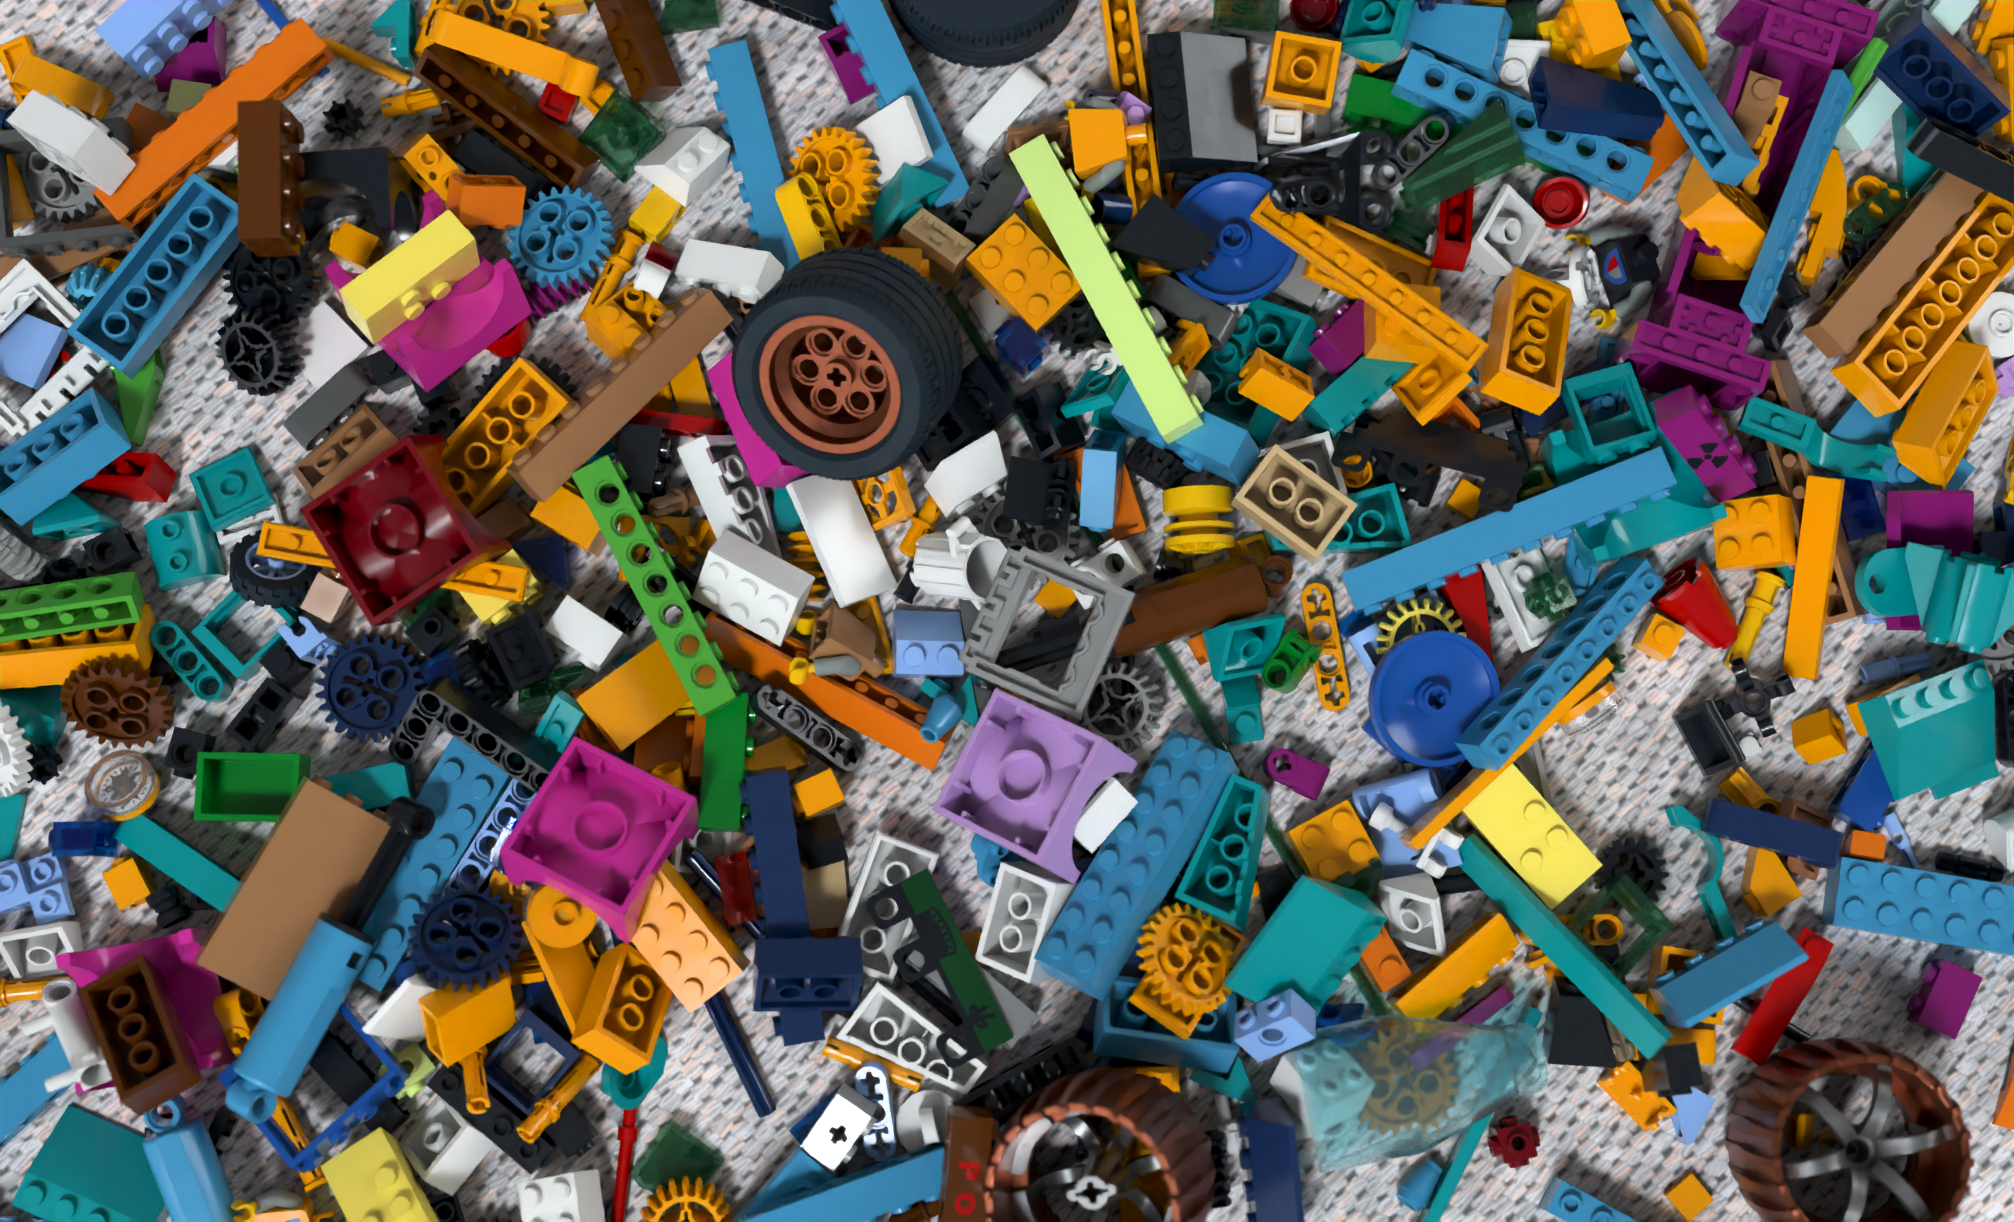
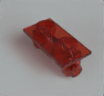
(736, 888)

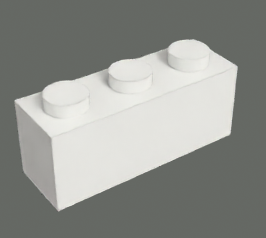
(728, 270)

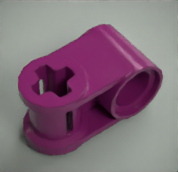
(1302, 774)

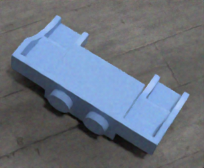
(36, 883)

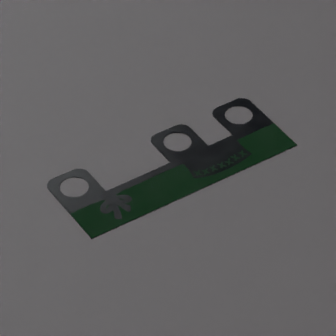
(949, 955)

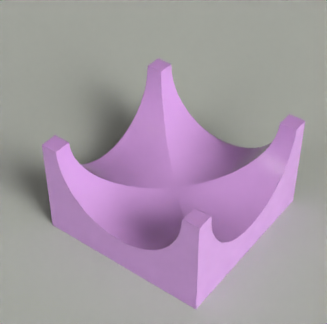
(1028, 781)

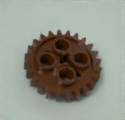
(117, 703)

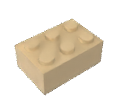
(1293, 504)

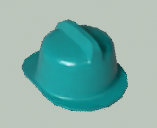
(631, 1089)

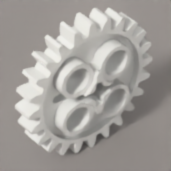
(13, 755)

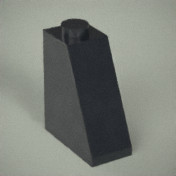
(1165, 240)
(1575, 1029)

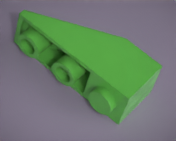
(139, 396)

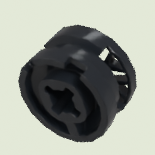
(625, 610)

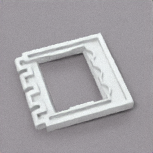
(17, 293)

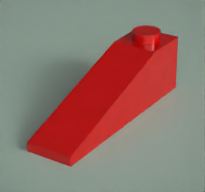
(1453, 232)
(134, 477)
(1468, 602)
(1780, 999)

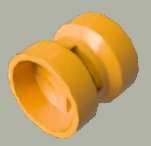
(1360, 478)

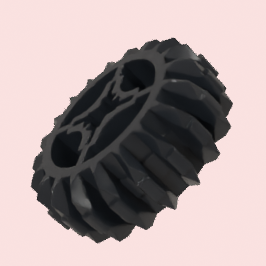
(273, 366)

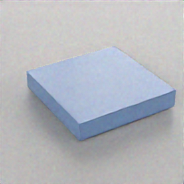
(30, 350)

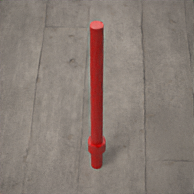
(627, 1135)

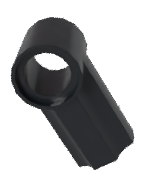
(1506, 425)
(1422, 494)

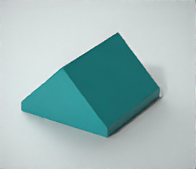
(903, 198)
(1242, 646)
(37, 712)

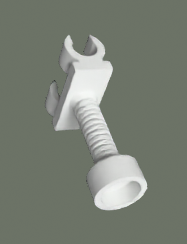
(1106, 352)
(1384, 818)

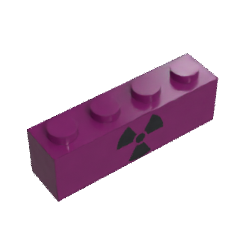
(1705, 443)

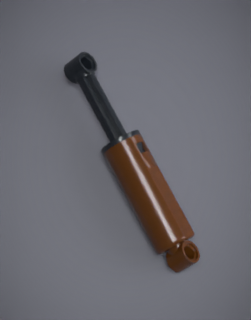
(1167, 612)

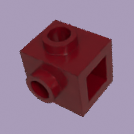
(1501, 1141)

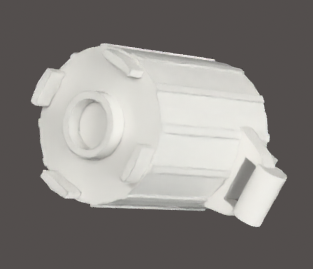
(958, 563)

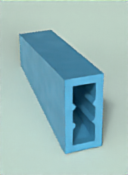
(1462, 36)

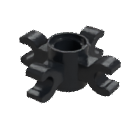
(1777, 687)

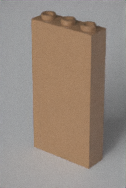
(300, 870)

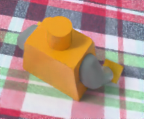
(1101, 142)
(280, 1206)

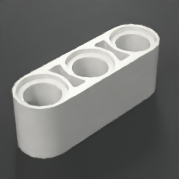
(1004, 108)

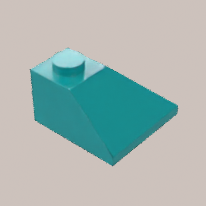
(72, 519)

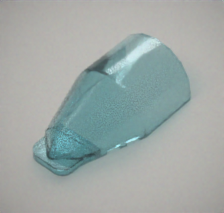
(1410, 1083)

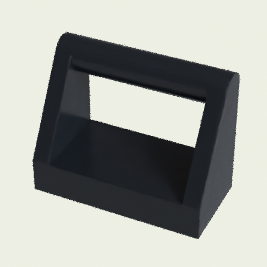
(1709, 737)

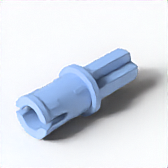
(1894, 668)

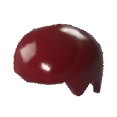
(1321, 11)

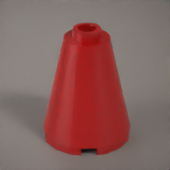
(1697, 604)

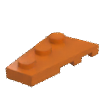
(1664, 147)
(1130, 517)

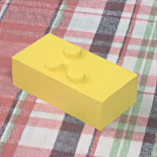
(411, 277)
(1531, 837)
(377, 1182)

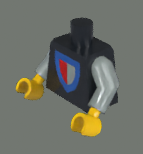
(1625, 268)

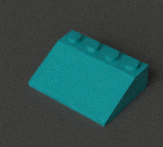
(1263, 326)
(1933, 728)
(1308, 943)
(91, 1174)

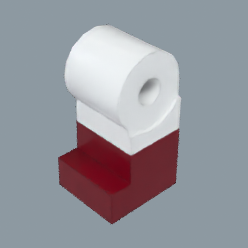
(655, 269)

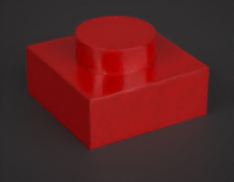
(557, 103)

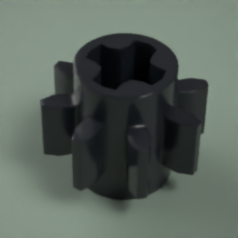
(346, 128)
(63, 570)
(43, 762)

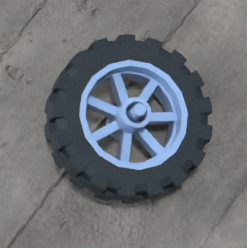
(276, 587)

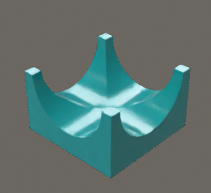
(1652, 524)

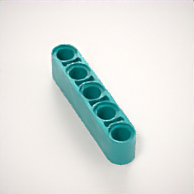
(178, 859)

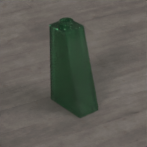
(1468, 158)

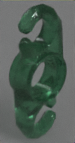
(1888, 206)

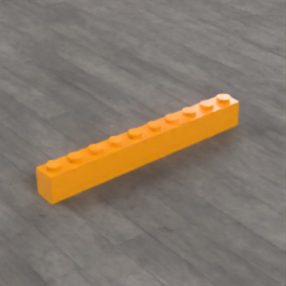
(1127, 74)

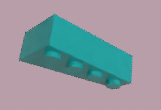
(1352, 393)
(1373, 526)

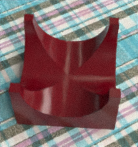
(399, 529)

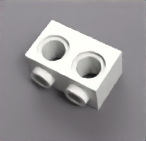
(1102, 567)

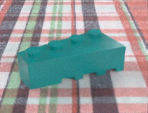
(1228, 855)

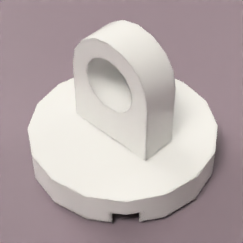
(1579, 277)
(922, 1119)

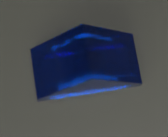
(549, 556)

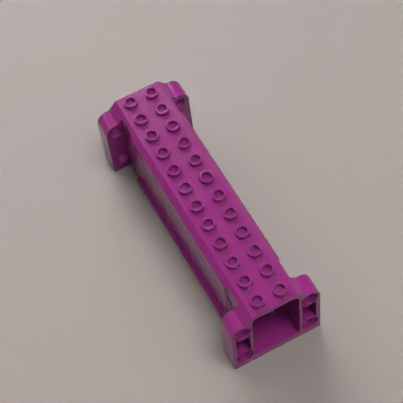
(1695, 326)

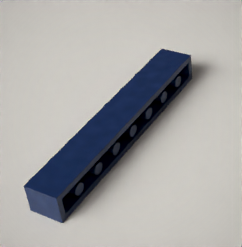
(780, 881)

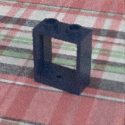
(551, 1032)

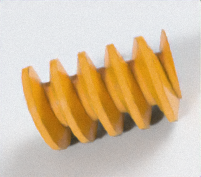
(807, 561)

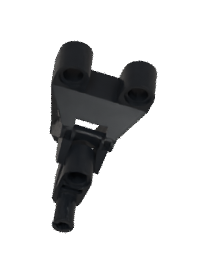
(1294, 191)

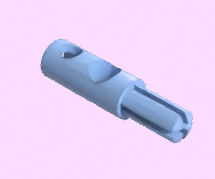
(1893, 826)

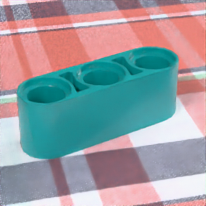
(177, 655)

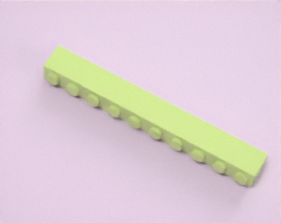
(1106, 289)

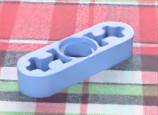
(882, 1086)

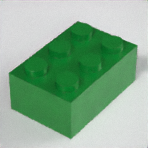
(246, 785)

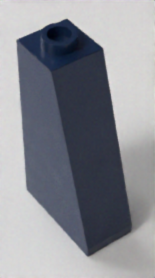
(1590, 103)

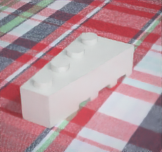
(728, 492)
(906, 1035)

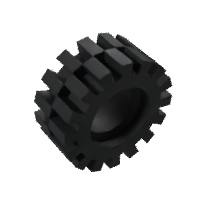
(1155, 465)

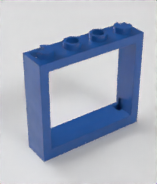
(341, 1128)

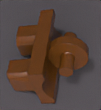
(448, 116)

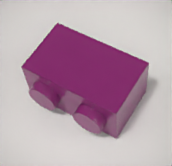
(1341, 340)
(1943, 998)

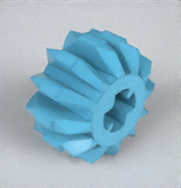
(85, 283)

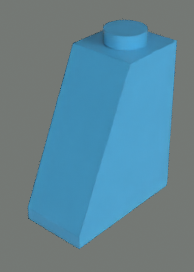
(1102, 479)

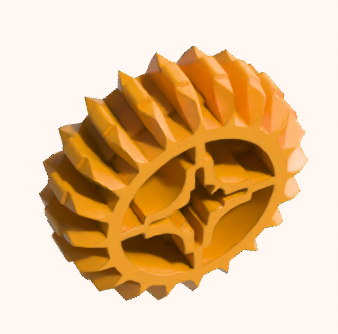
(684, 1195)

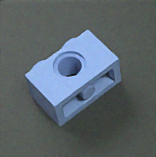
(1275, 1025)

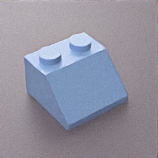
(927, 644)

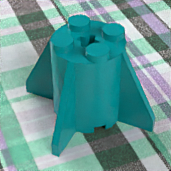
(1961, 596)

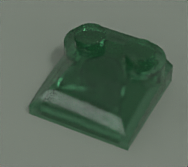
(622, 134)
(674, 1155)

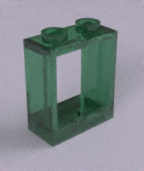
(1639, 907)

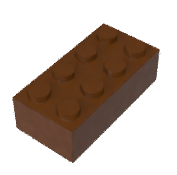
(270, 178)
(140, 1035)

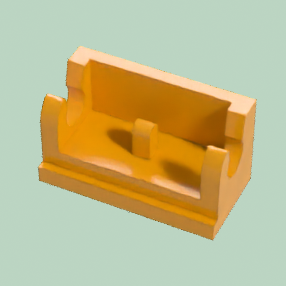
(1189, 345)
(1275, 385)
(1626, 1088)

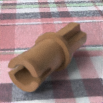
(676, 501)

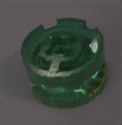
(1409, 229)

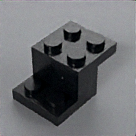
(978, 408)

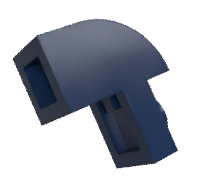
(2001, 541)

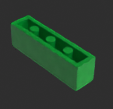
(724, 761)

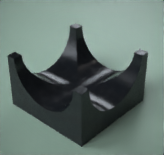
(359, 184)

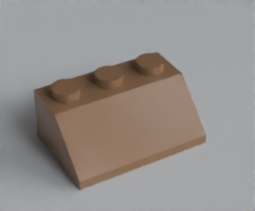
(344, 451)

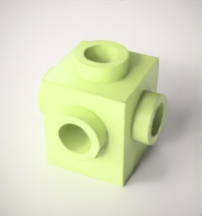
(417, 1065)

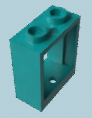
(1600, 383)
(207, 634)

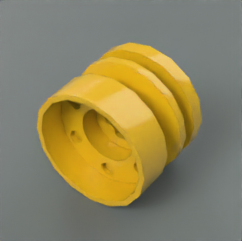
(1198, 523)

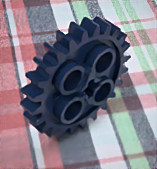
(383, 661)
(444, 958)

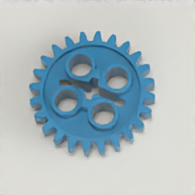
(561, 238)

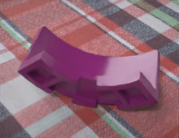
(1930, 520)

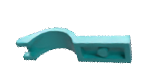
(1806, 437)
(559, 725)
(1707, 888)

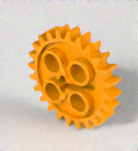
(520, 13)
(842, 173)
(1185, 959)

